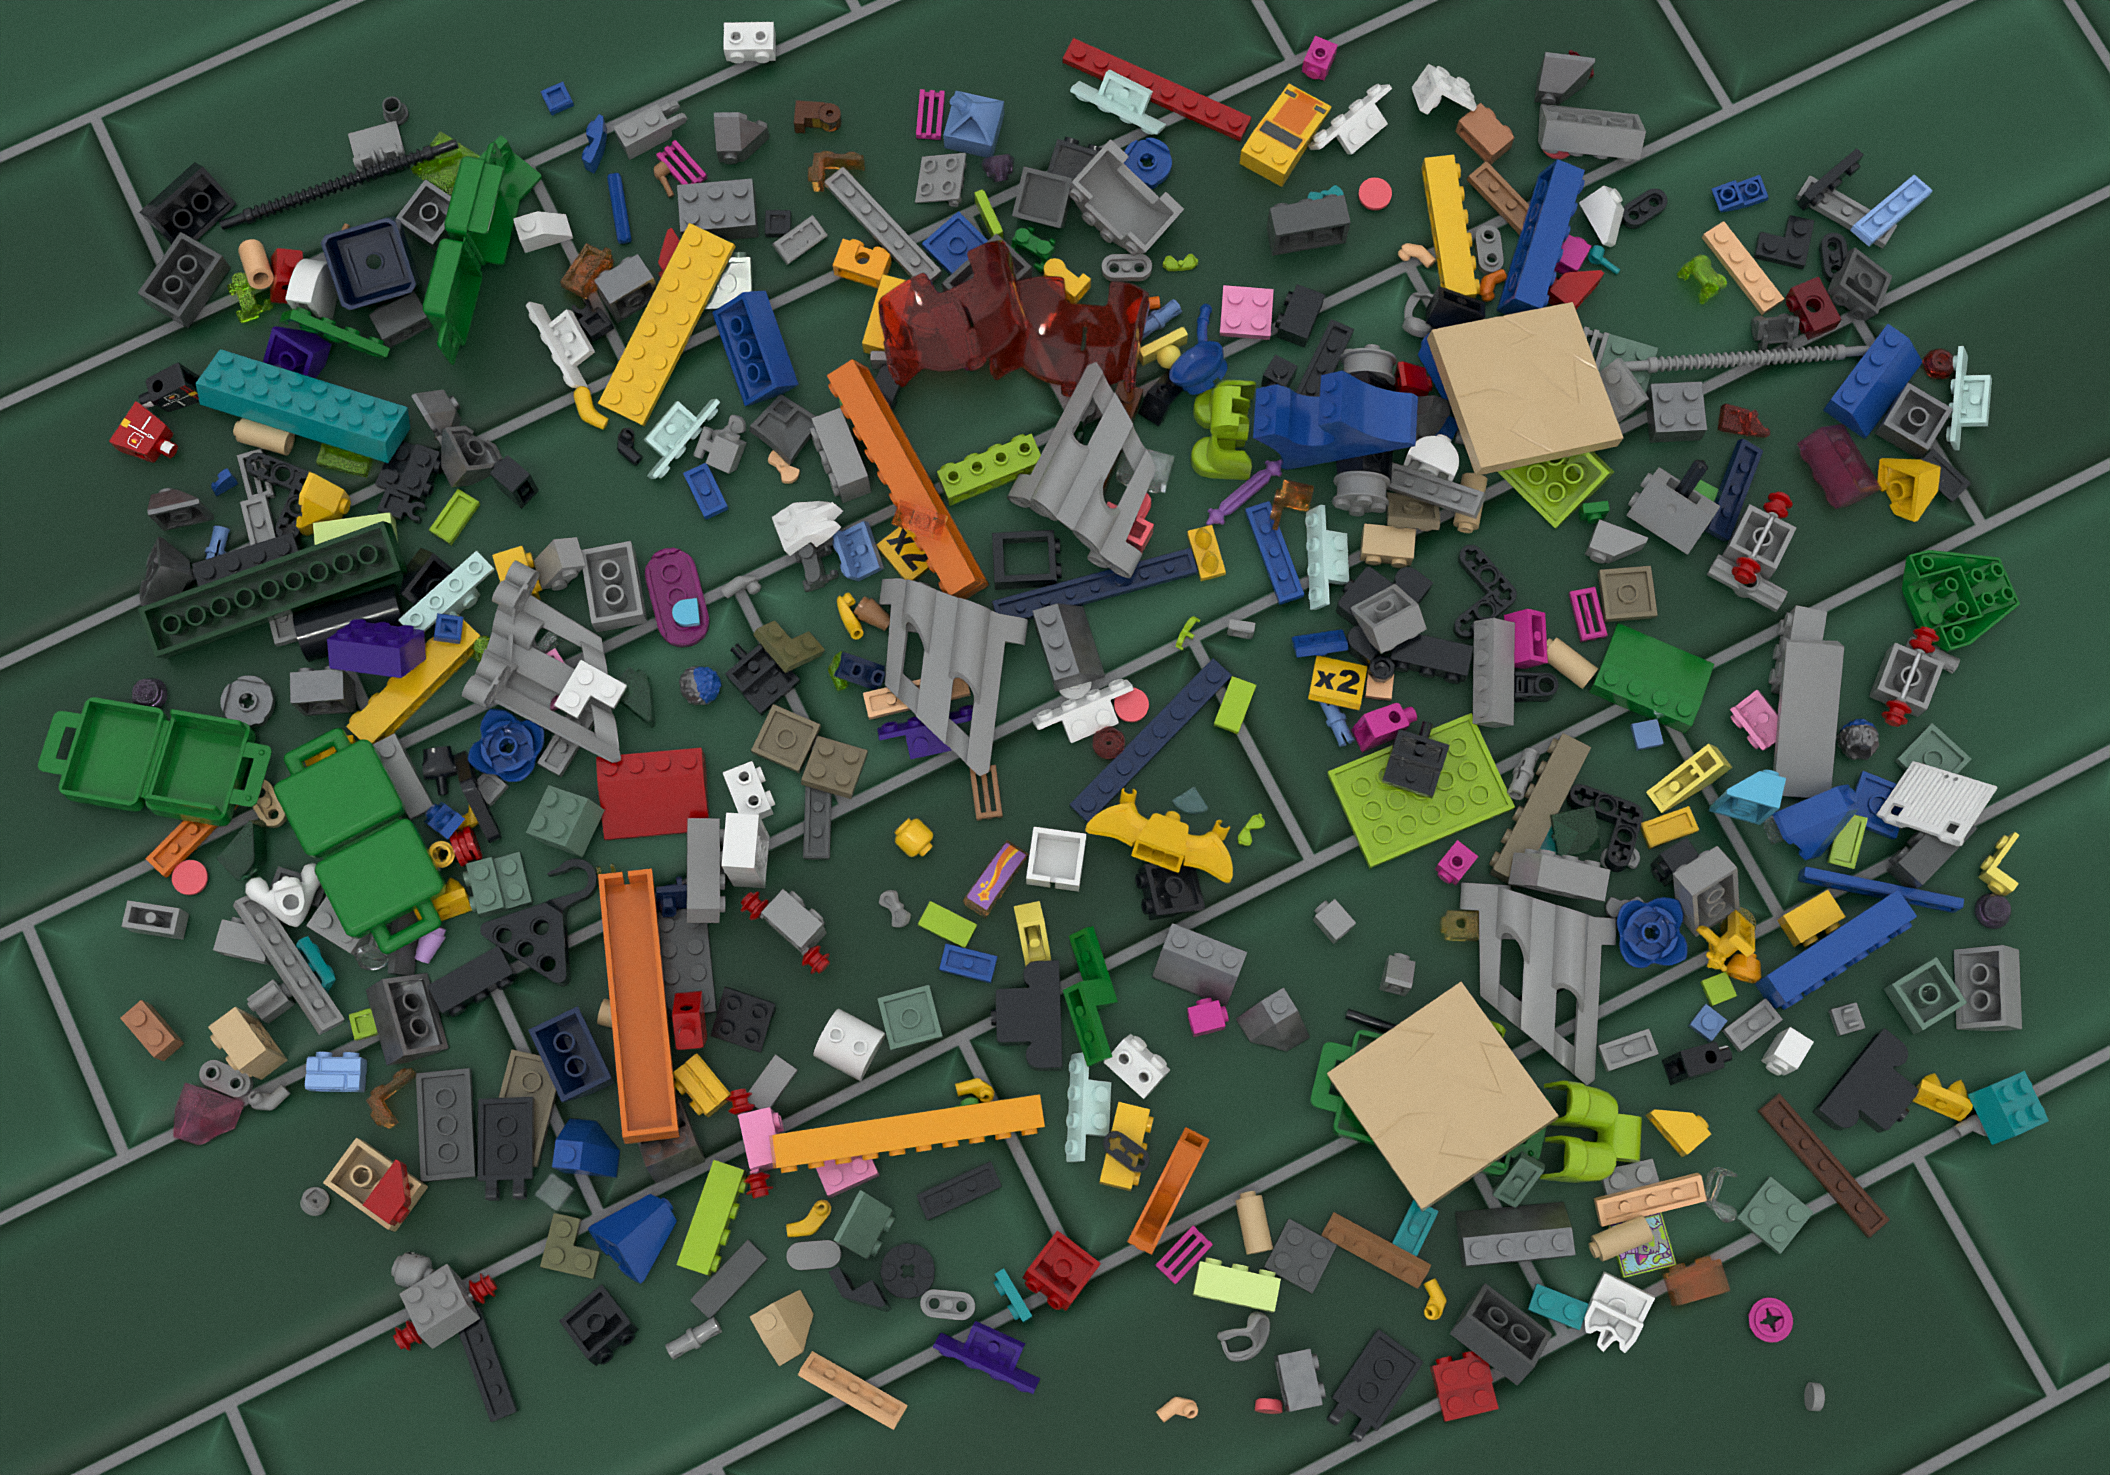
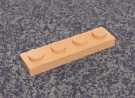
(1743, 268)
(884, 702)
(1650, 1199)
(852, 1390)

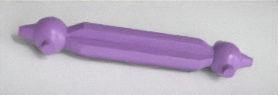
(1244, 492)

